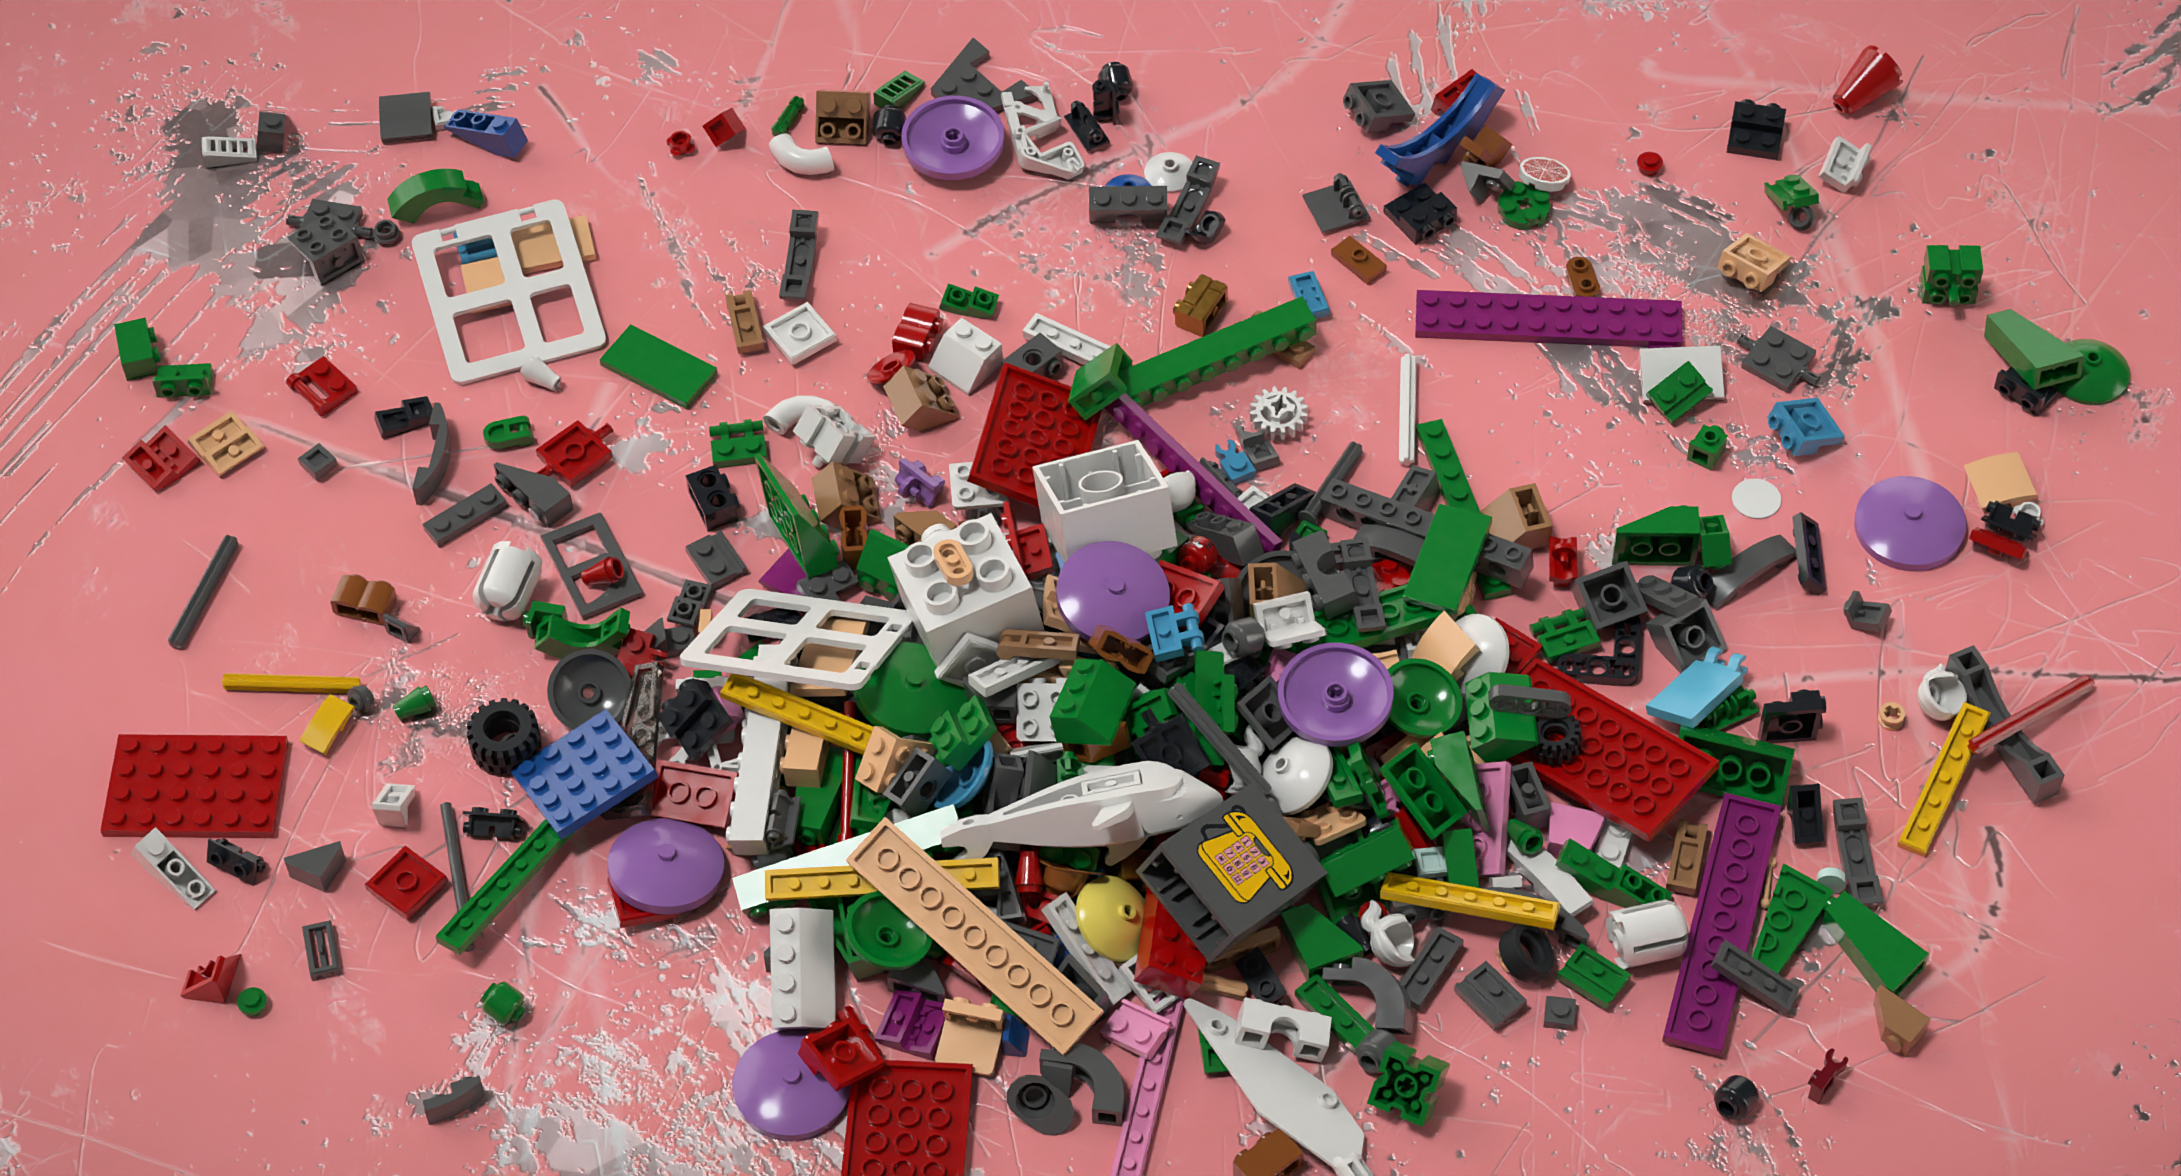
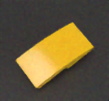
(326, 724)

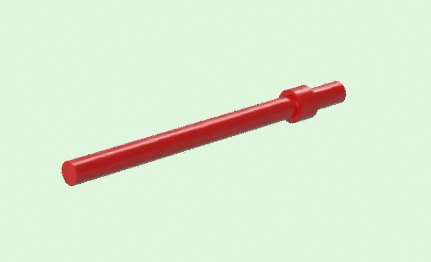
(847, 781)

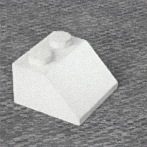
(966, 356)

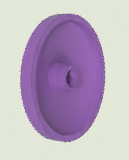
(953, 137)
(1910, 523)
(1111, 587)
(1335, 694)
(665, 866)
(780, 1092)

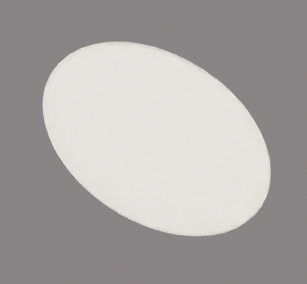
(1756, 498)

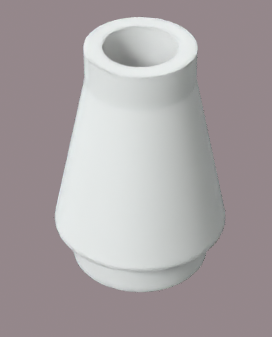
(539, 373)

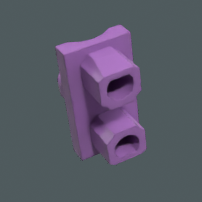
(916, 482)

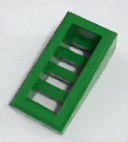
(883, 93)

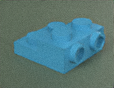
(1804, 425)

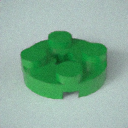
(1522, 219)

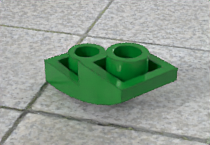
(964, 302)

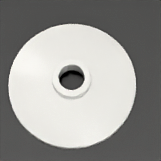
(1168, 170)

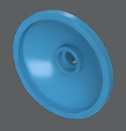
(968, 782)

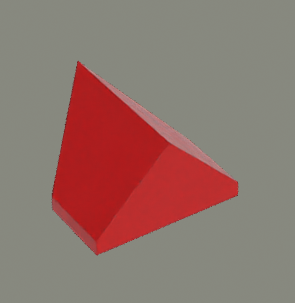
(212, 982)

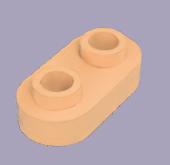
(953, 562)

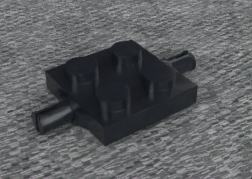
(1171, 744)

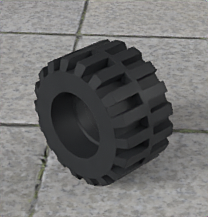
(498, 719)

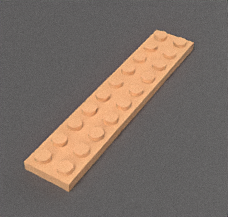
(974, 936)

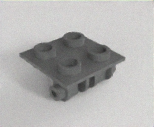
(1336, 205)

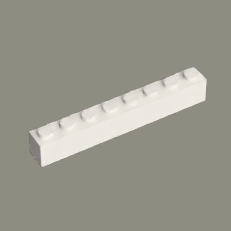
(758, 774)

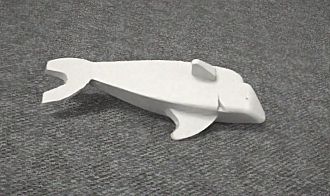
(1096, 809)

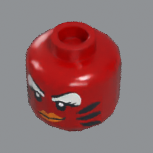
(1197, 554)

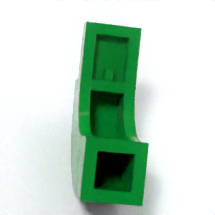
(430, 188)
(561, 637)

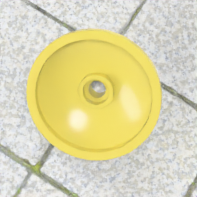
(1110, 917)

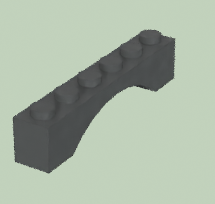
(2029, 763)

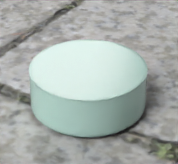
(1832, 878)

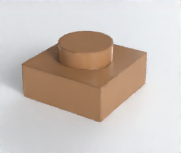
(1303, 828)

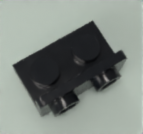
(2013, 386)

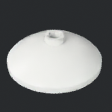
(1492, 643)
(1297, 773)

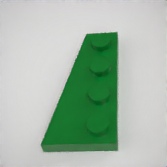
(1790, 917)

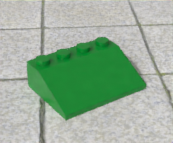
(796, 522)

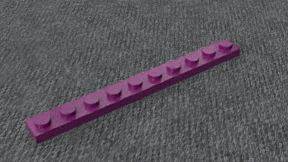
(1178, 459)

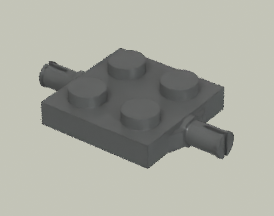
(348, 214)
(1778, 359)

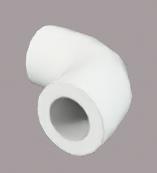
(799, 159)
(789, 412)

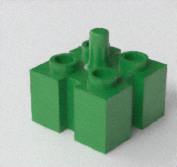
(1951, 274)
(1408, 1083)

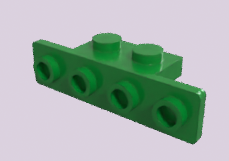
(1216, 695)

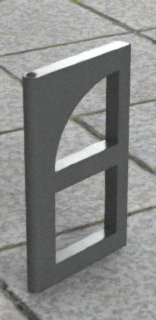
(618, 593)

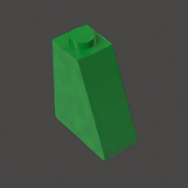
(1459, 857)
(1316, 940)

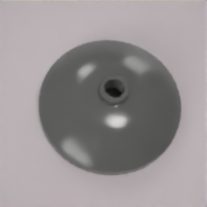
(590, 670)

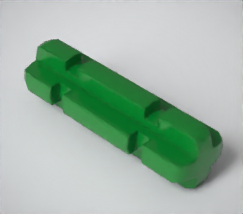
(788, 116)

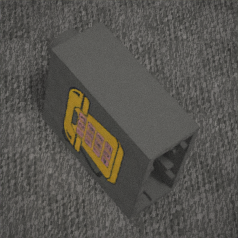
(1231, 871)

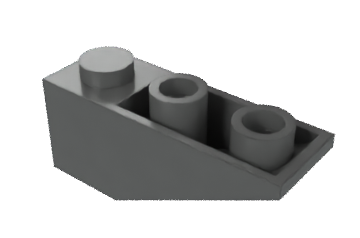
(538, 493)
(1233, 538)

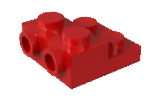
(840, 1054)

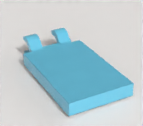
(1698, 689)

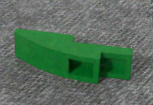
(1603, 879)

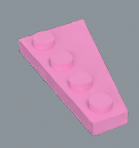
(1491, 845)

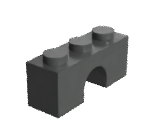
(1112, 201)
(1331, 592)

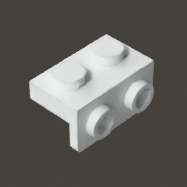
(1844, 164)

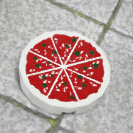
(1544, 173)

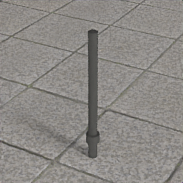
(454, 859)

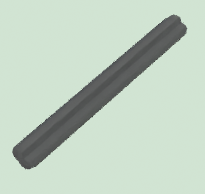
(203, 591)
(1217, 738)

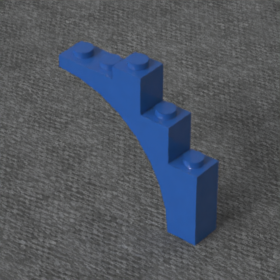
(1438, 142)

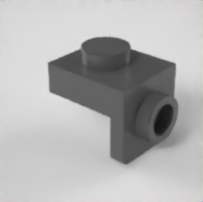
(1864, 614)

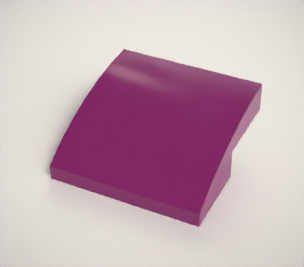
(783, 575)
(912, 1024)

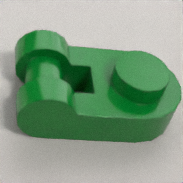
(498, 434)

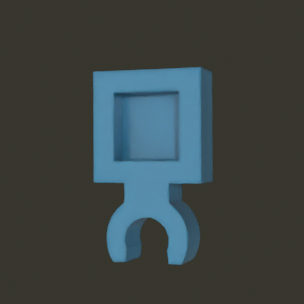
(1235, 465)

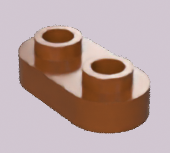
(1581, 274)

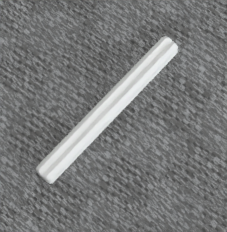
(1407, 410)

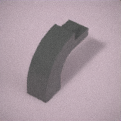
(1002, 789)
(1392, 1000)
(1101, 1077)

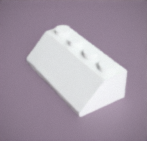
(802, 968)

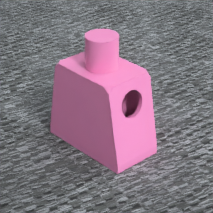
(1573, 823)

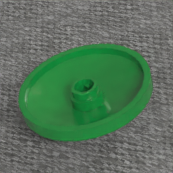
(906, 693)

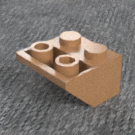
(842, 116)
(920, 399)
(841, 487)
(1520, 517)
(911, 525)
(1269, 582)

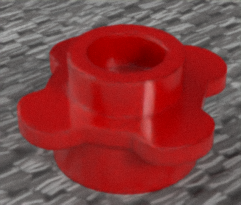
(680, 143)

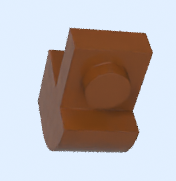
(1486, 149)

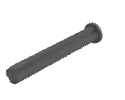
(1339, 471)

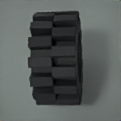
(1557, 749)

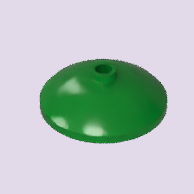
(2103, 374)
(1428, 688)
(876, 919)

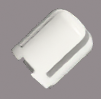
(507, 582)
(1647, 933)

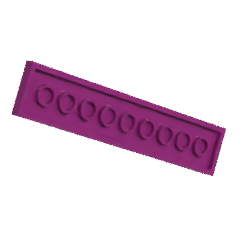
(1548, 319)
(1722, 913)

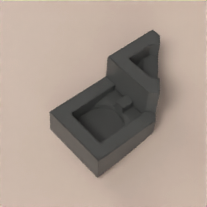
(1257, 448)

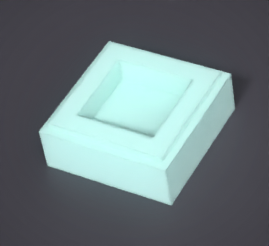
(1430, 862)

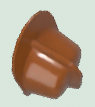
(1063, 879)

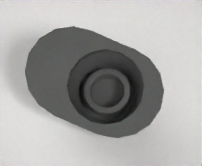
(1040, 1104)

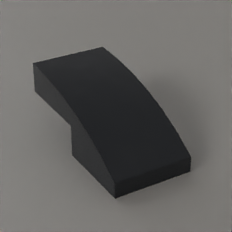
(409, 416)

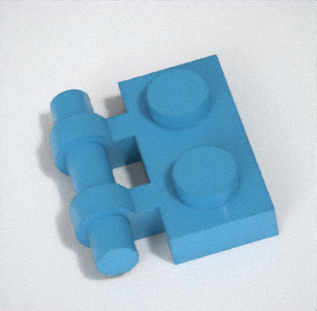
(1165, 635)

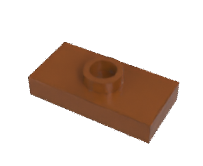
(1358, 259)

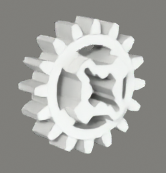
(1278, 413)

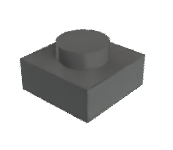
(317, 461)
(1559, 1013)

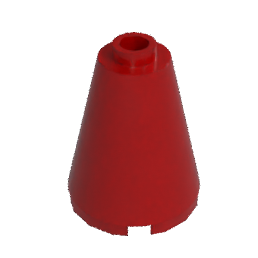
(1867, 80)

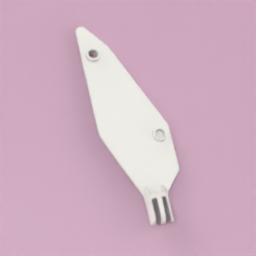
(1286, 1094)

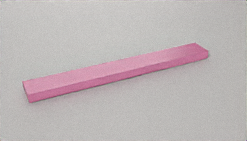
(1146, 1099)

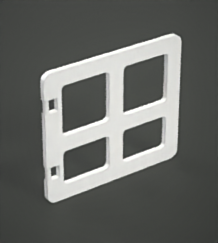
(515, 290)
(796, 636)

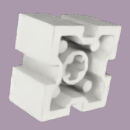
(833, 435)

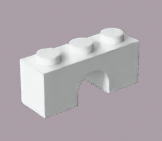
(1305, 1029)

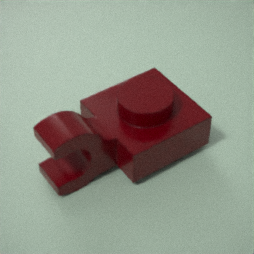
(1823, 1080)

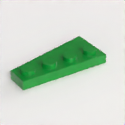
(867, 806)

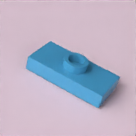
(1308, 287)

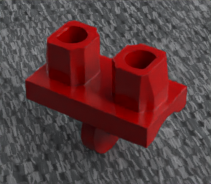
(1562, 561)

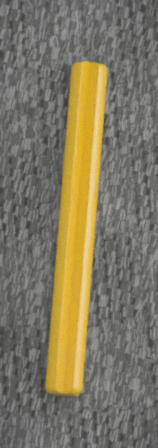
(289, 683)

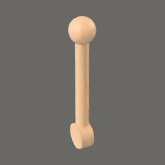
(1765, 901)

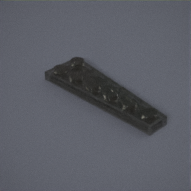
(642, 727)

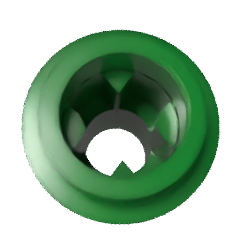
(415, 703)
(1525, 837)

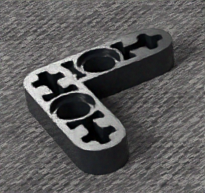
(1619, 660)

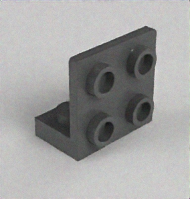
(327, 247)

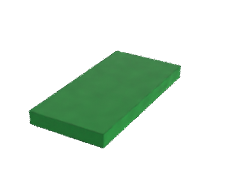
(658, 366)
(1447, 559)

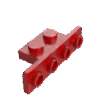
(1028, 545)

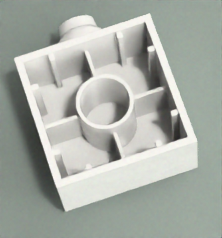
(1105, 498)
(991, 602)

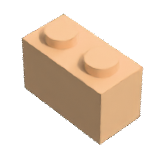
(804, 759)

